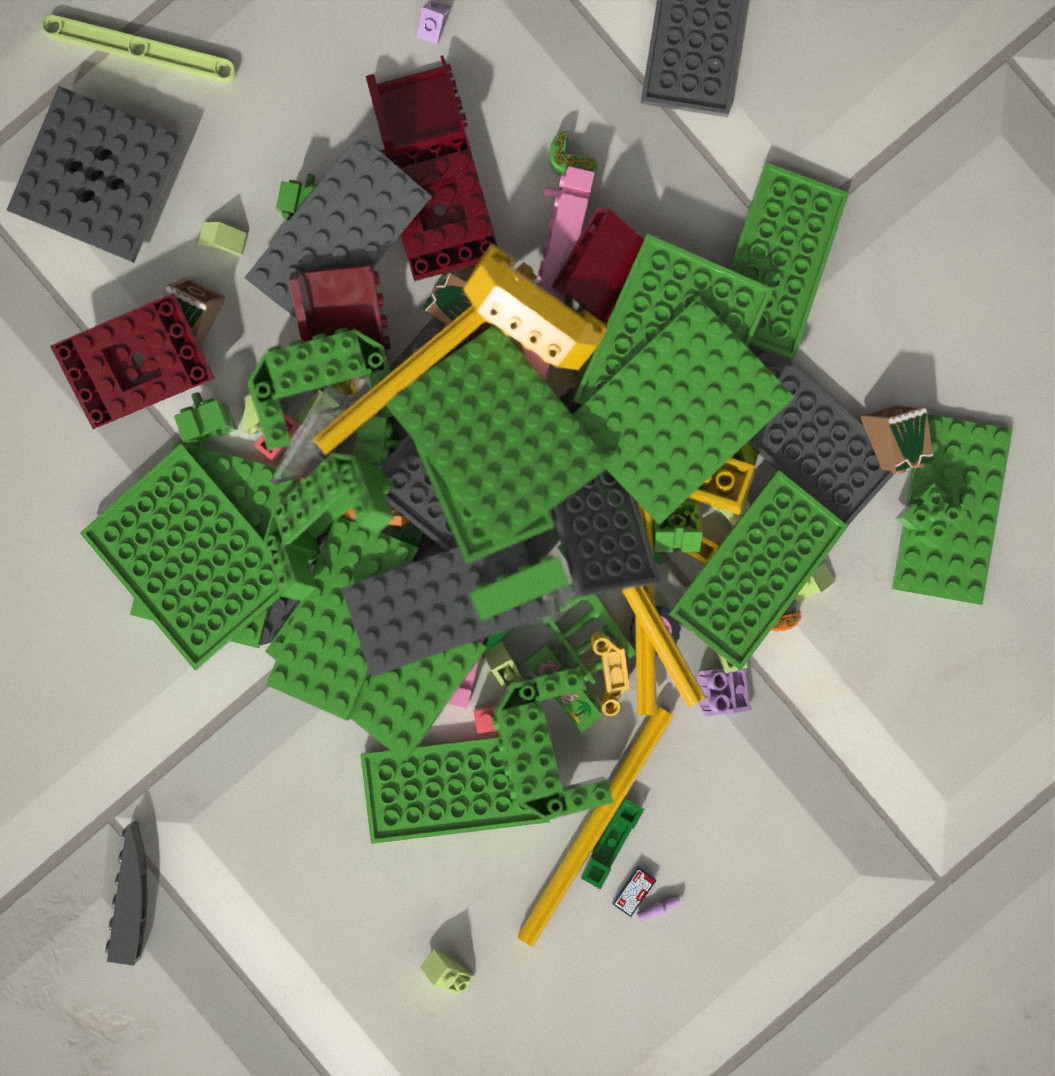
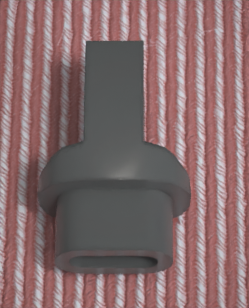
(570, 396)

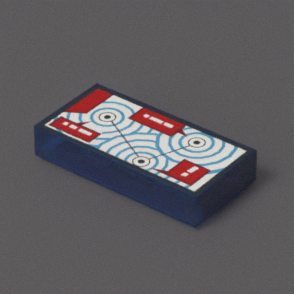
(634, 891)

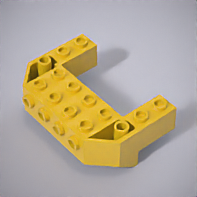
(531, 313)

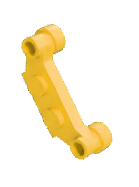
(614, 672)

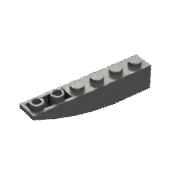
(130, 902)

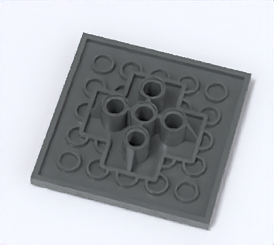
(84, 134)

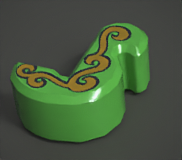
(560, 160)

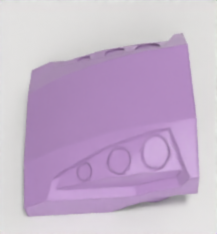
(723, 691)

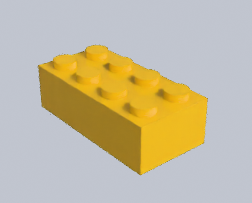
(727, 486)

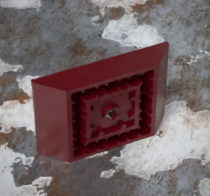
(465, 231)
(103, 365)

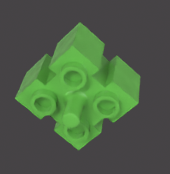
(293, 195)
(205, 422)
(374, 441)
(931, 515)
(679, 530)

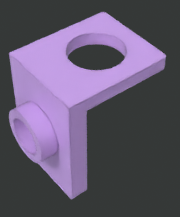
(431, 21)

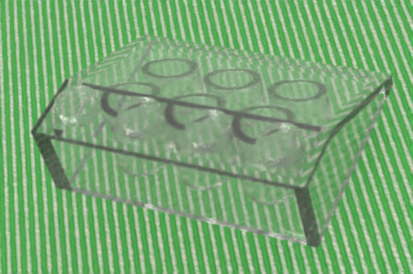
(303, 450)

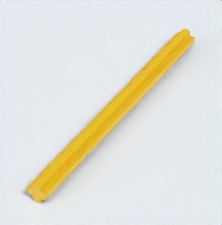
(404, 375)
(665, 645)
(644, 648)
(594, 827)

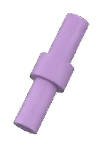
(659, 908)

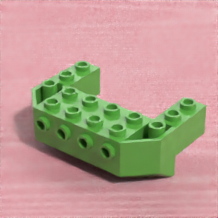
(309, 367)
(310, 510)
(530, 752)

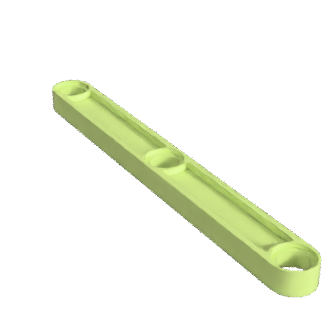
(124, 44)

